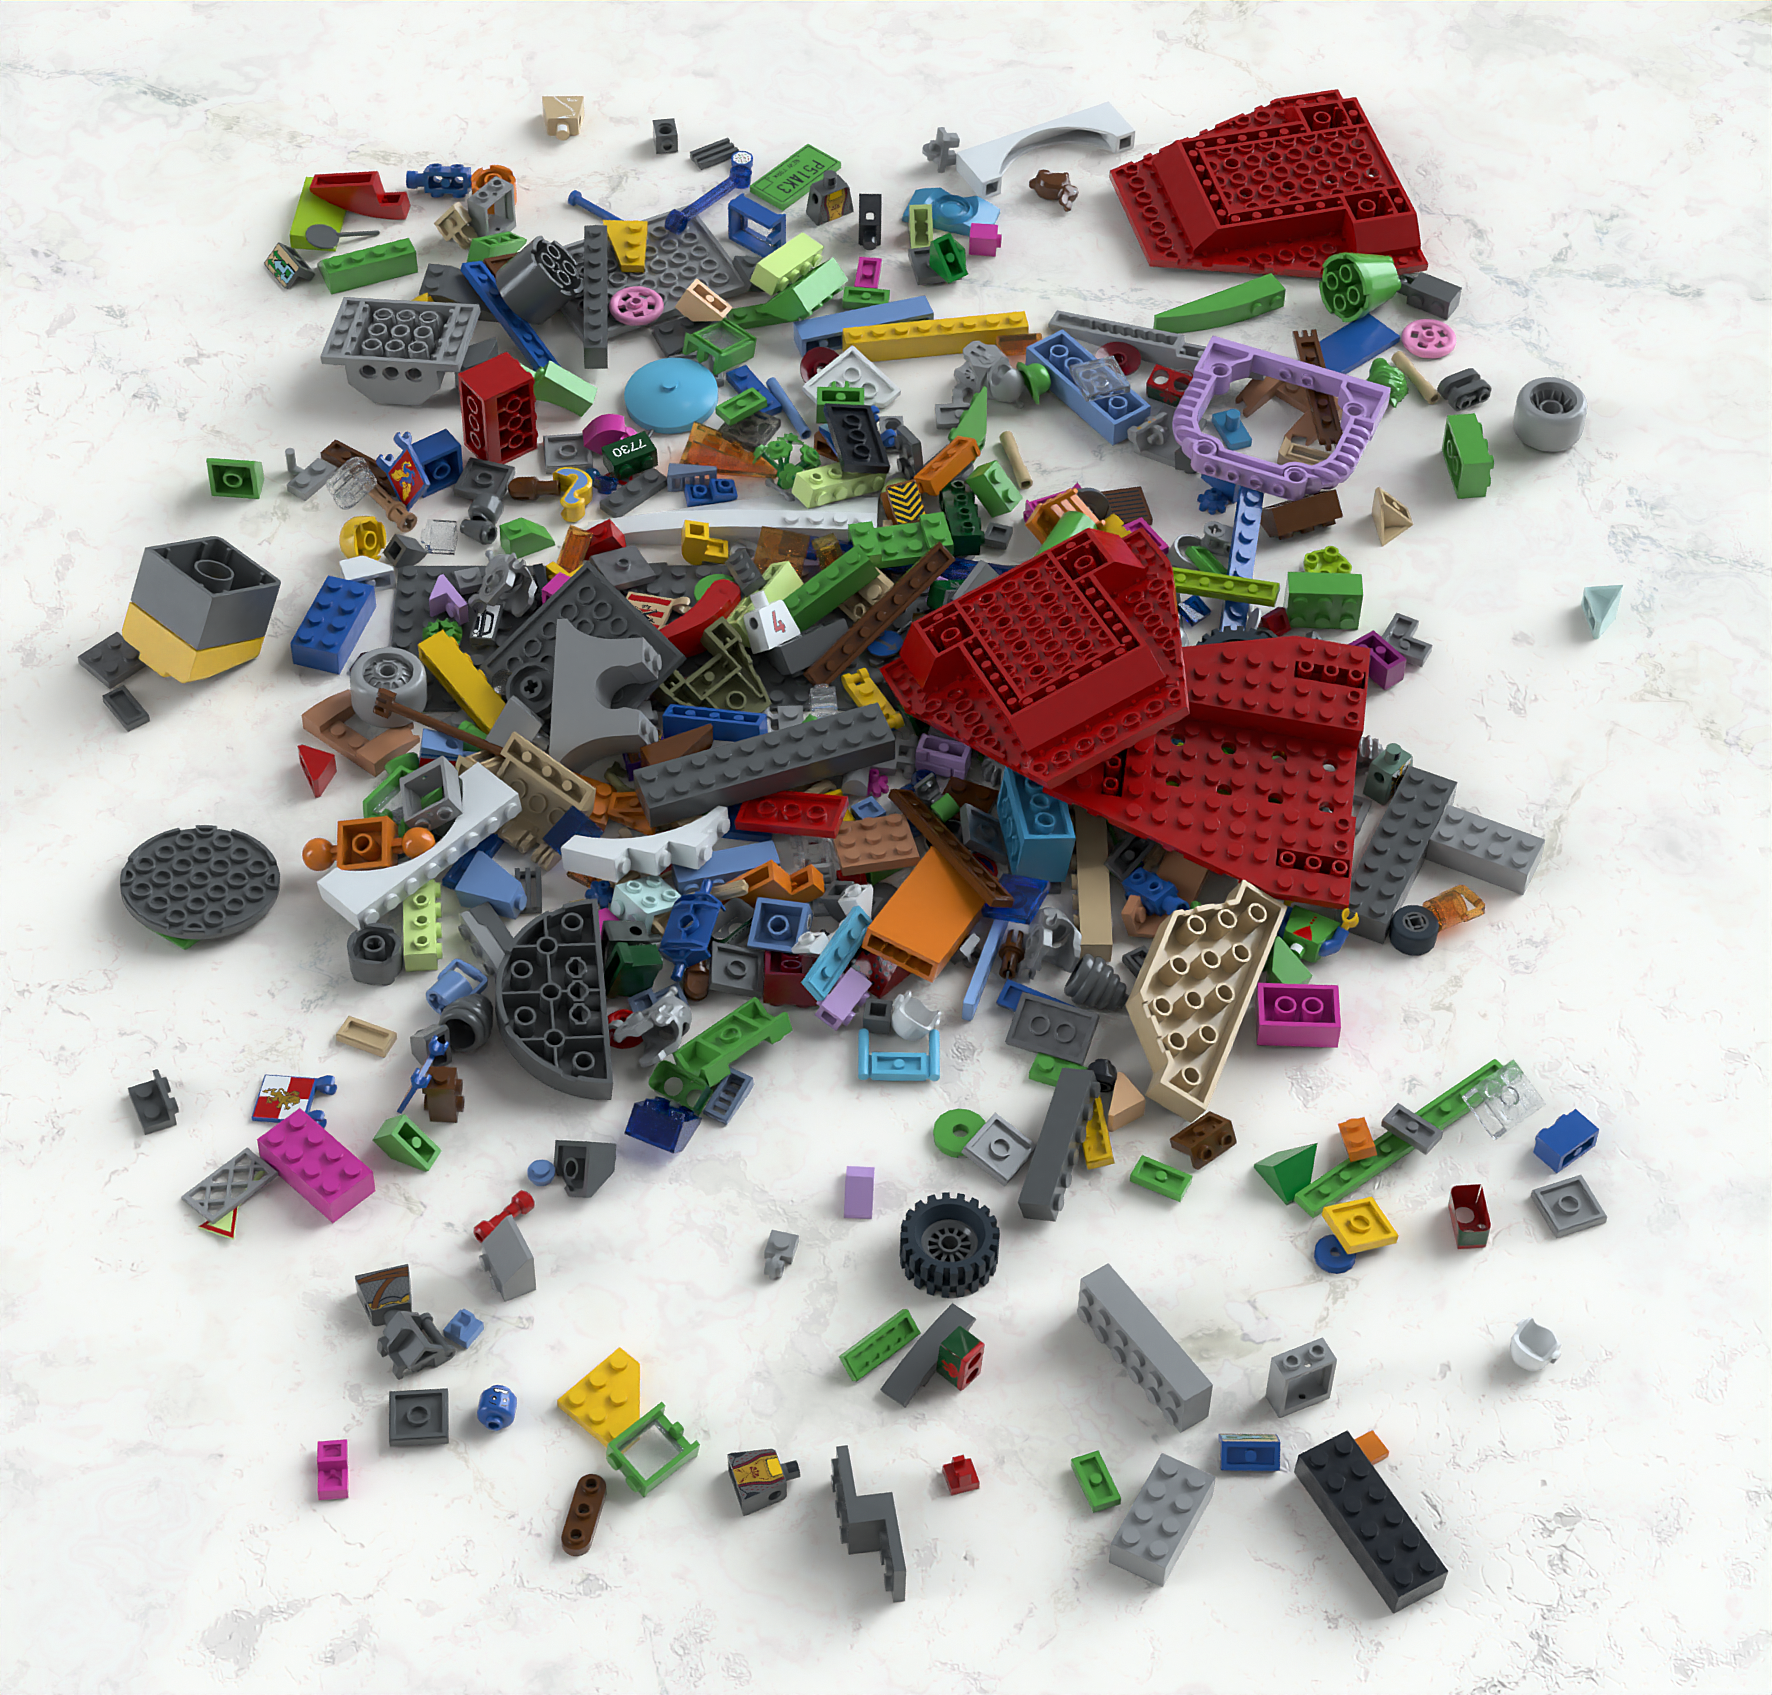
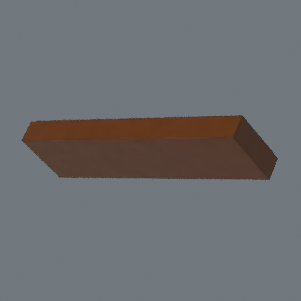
(339, 453)

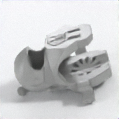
(989, 368)
(501, 575)
(1046, 929)
(667, 1015)

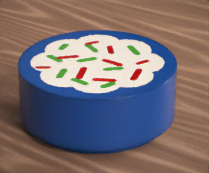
(742, 158)

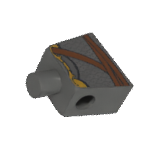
(385, 1293)

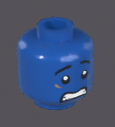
(497, 1406)

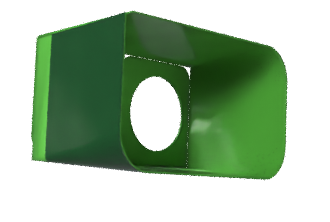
(668, 1070)

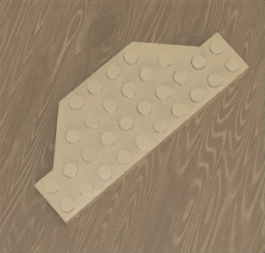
(1198, 991)

